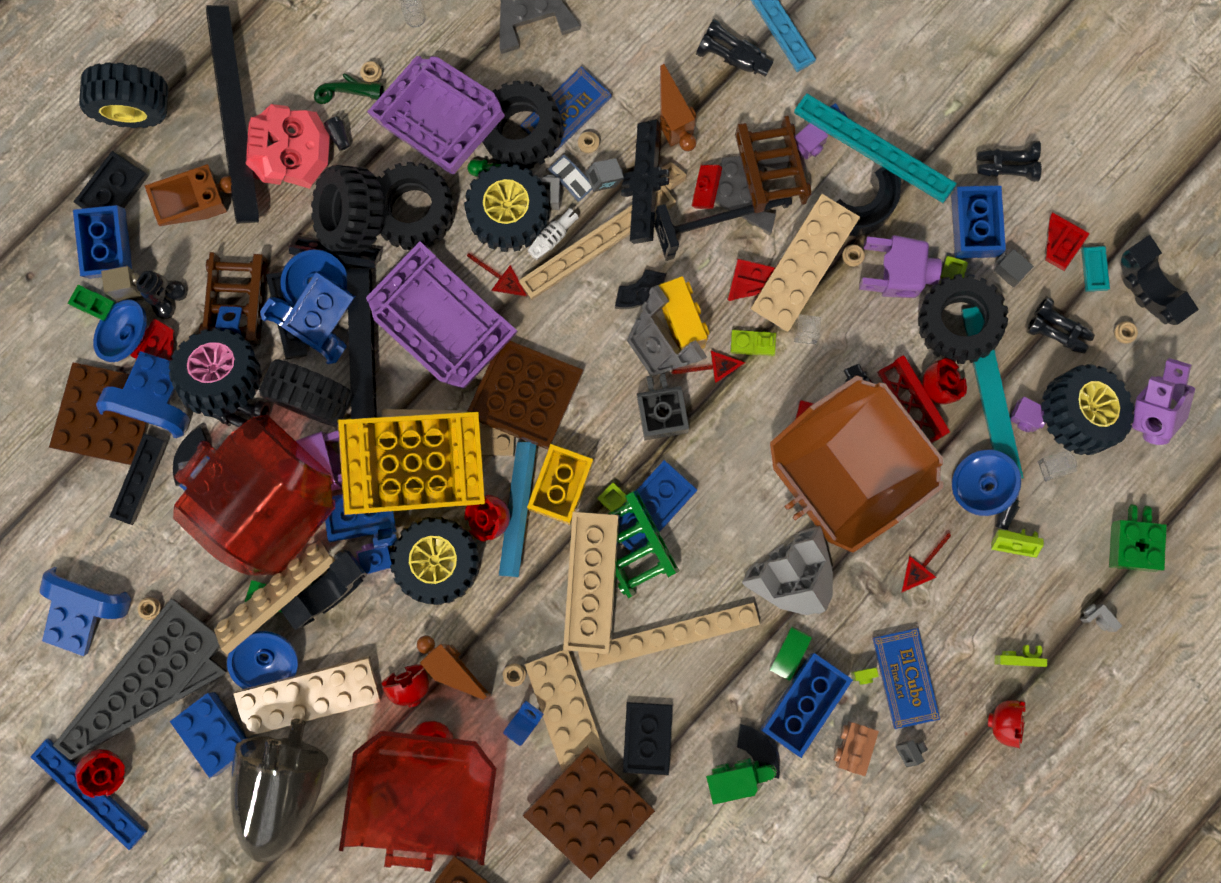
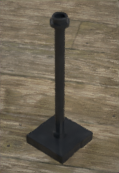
(668, 232)

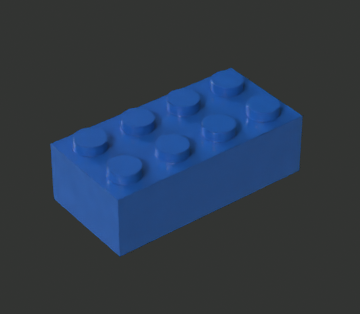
(806, 704)

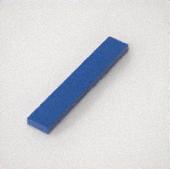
(102, 807)

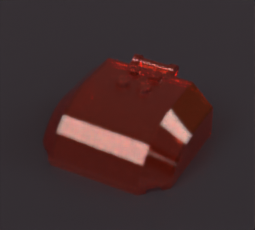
(254, 498)
(419, 798)

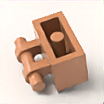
(855, 748)

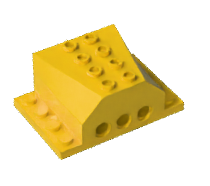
(410, 462)

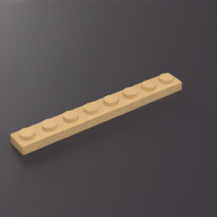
(585, 249)
(673, 636)

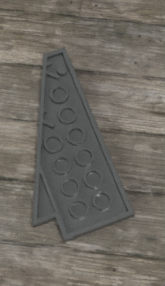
(156, 672)

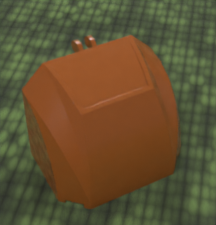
(856, 463)

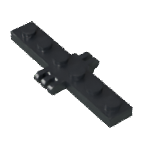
(645, 181)

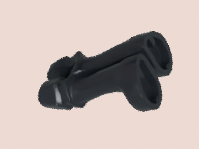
(1030, 155)
(1075, 329)

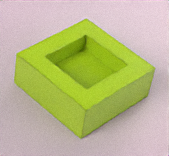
(953, 266)
(612, 497)

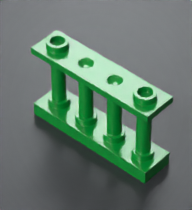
(655, 545)

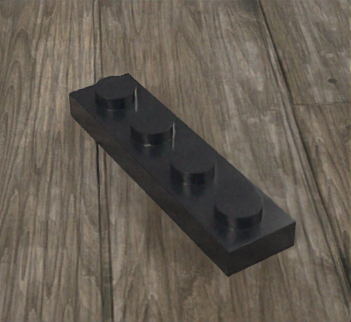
(365, 259)
(291, 345)
(138, 479)

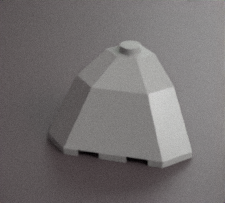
(795, 575)

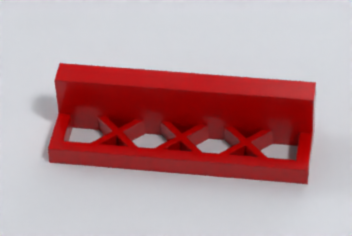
(917, 393)

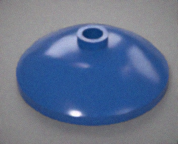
(304, 266)
(120, 332)
(979, 472)
(251, 669)

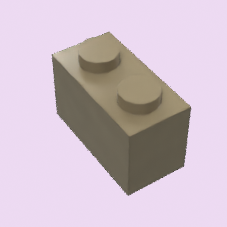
(121, 284)

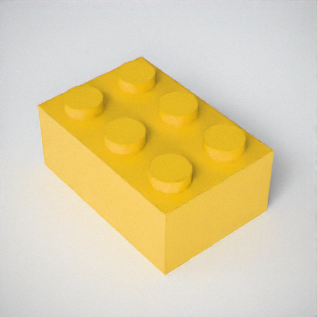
(683, 314)
(560, 484)

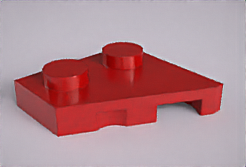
(1063, 241)
(748, 279)
(157, 341)

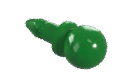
(476, 166)

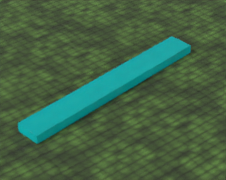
(875, 148)
(992, 393)

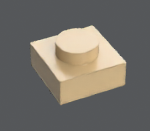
(676, 176)

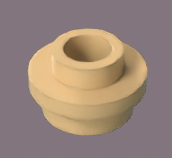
(371, 66)
(591, 147)
(856, 250)
(1130, 328)
(142, 608)
(507, 678)

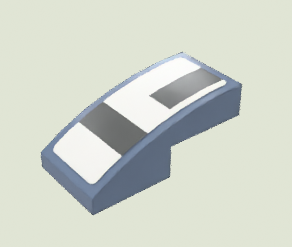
(571, 177)

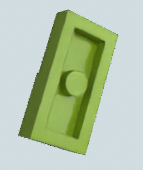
(753, 343)
(1017, 543)
(1010, 658)

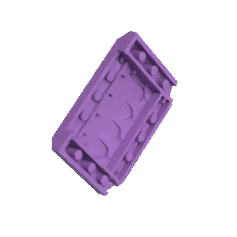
(438, 111)
(438, 318)

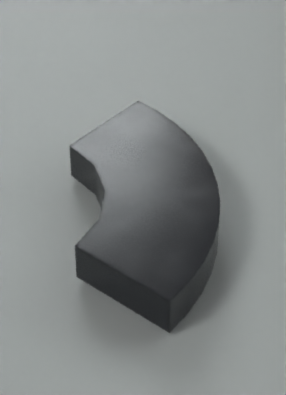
(637, 293)
(187, 449)
(757, 747)

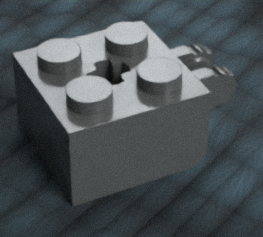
(668, 399)

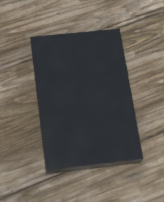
(111, 184)
(647, 738)

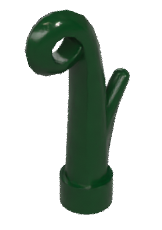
(353, 86)

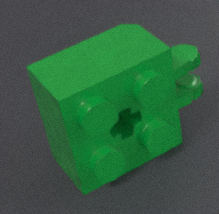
(1148, 535)
(738, 781)

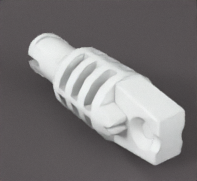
(552, 235)

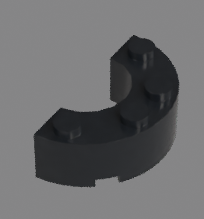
(875, 214)
(1150, 285)
(325, 591)

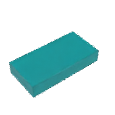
(1095, 269)

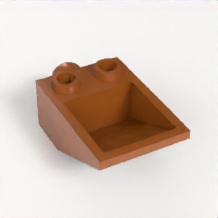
(675, 116)
(182, 196)
(448, 669)

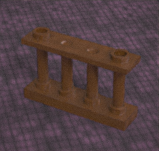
(756, 177)
(255, 289)

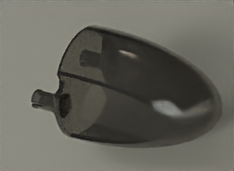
(274, 791)

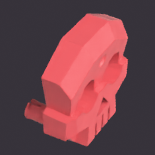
(306, 147)

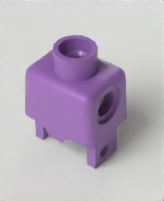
(905, 267)
(1153, 404)
(321, 449)

